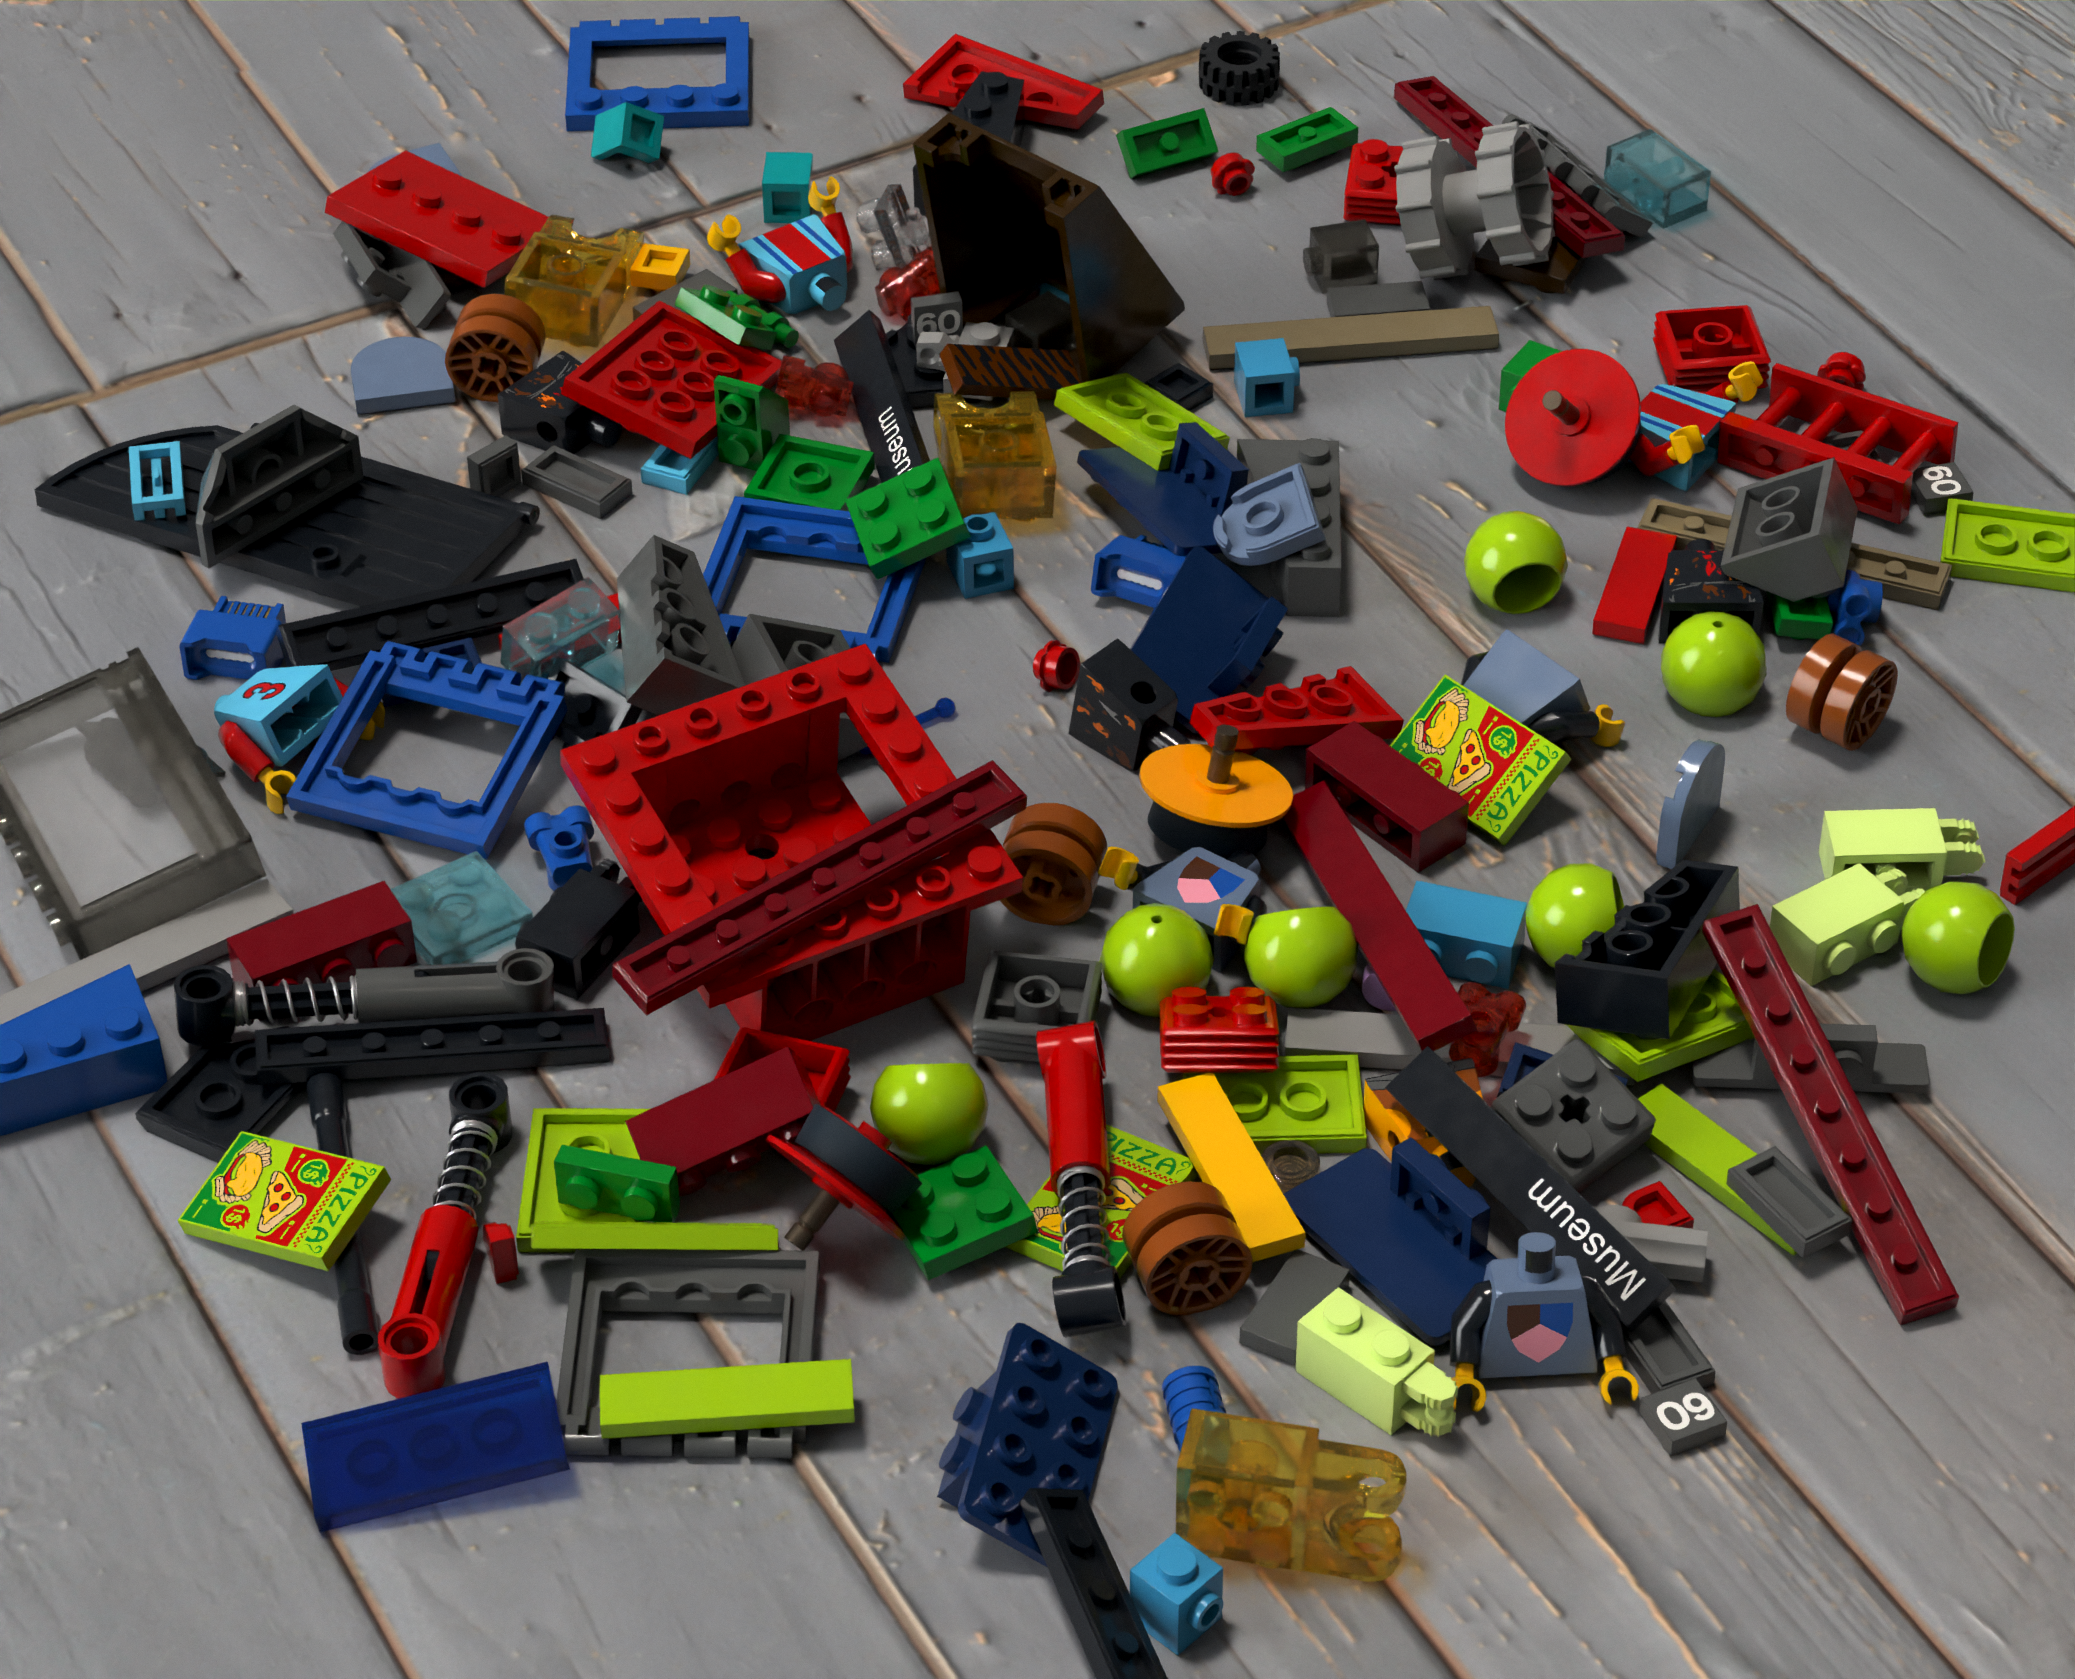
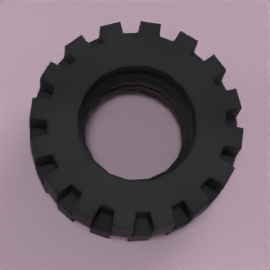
(1239, 68)

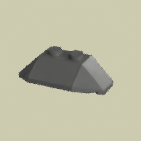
(271, 479)

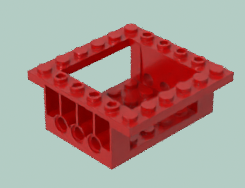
(760, 771)

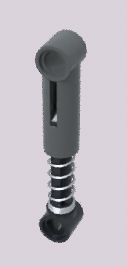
(213, 1004)

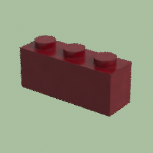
(1389, 796)
(326, 941)
(727, 1120)

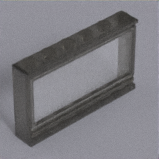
(116, 809)

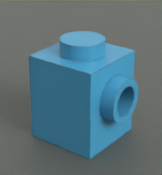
(1265, 377)
(984, 560)
(1177, 1593)

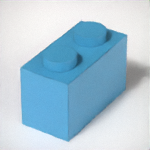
(1470, 932)

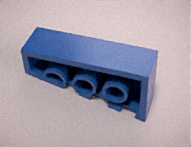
(79, 1054)

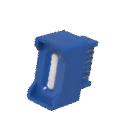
(1134, 570)
(232, 640)

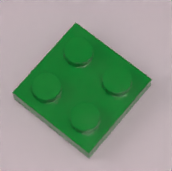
(811, 473)
(907, 518)
(962, 1213)

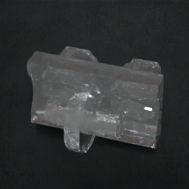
(902, 228)

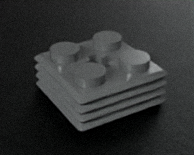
(1029, 996)
(1583, 1087)

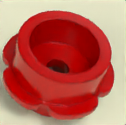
(1232, 174)
(1844, 369)
(1056, 666)

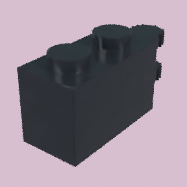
(584, 926)

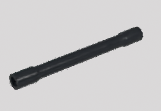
(355, 1302)

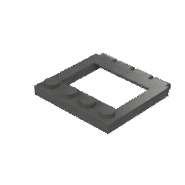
(682, 1282)

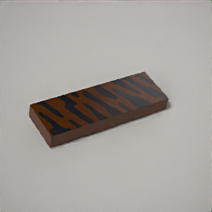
(1001, 370)

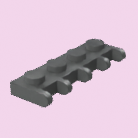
(1586, 182)

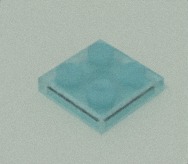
(461, 910)

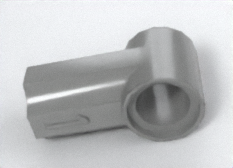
(1671, 1249)

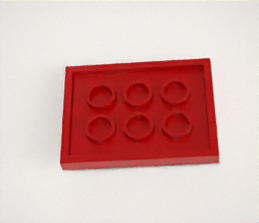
(438, 217)
(662, 377)

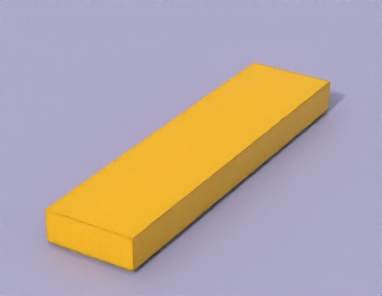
(1231, 1163)

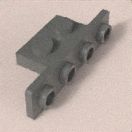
(394, 273)
(1865, 1062)

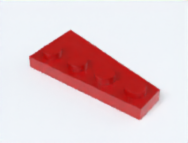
(1047, 94)
(1298, 714)

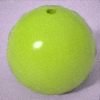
(1515, 562)
(1713, 664)
(1570, 907)
(1958, 937)
(1152, 954)
(1301, 955)
(929, 1110)

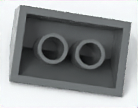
(1792, 532)
(778, 645)

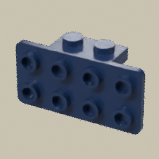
(1177, 501)
(1208, 632)
(1401, 1231)
(1024, 1429)

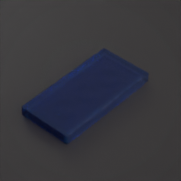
(434, 1447)

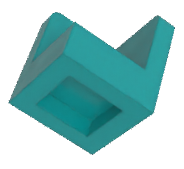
(629, 132)
(786, 186)

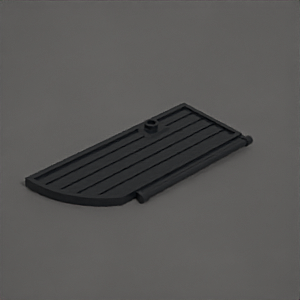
(362, 546)

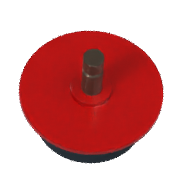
(1573, 418)
(849, 1169)

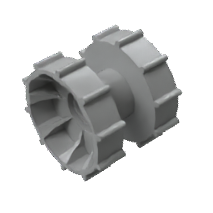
(1445, 205)

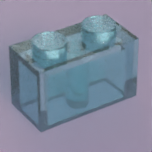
(1657, 178)
(571, 625)

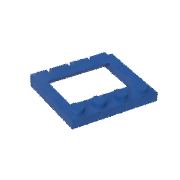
(679, 104)
(807, 533)
(422, 813)

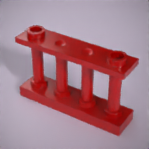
(1875, 486)

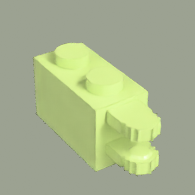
(1901, 840)
(1841, 921)
(1374, 1366)

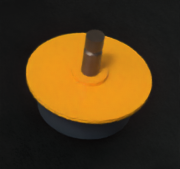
(1213, 796)

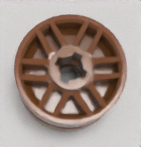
(494, 345)
(1841, 691)
(1059, 862)
(1187, 1248)

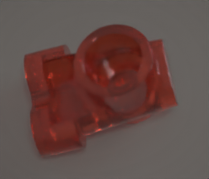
(901, 284)
(818, 389)
(1493, 1018)

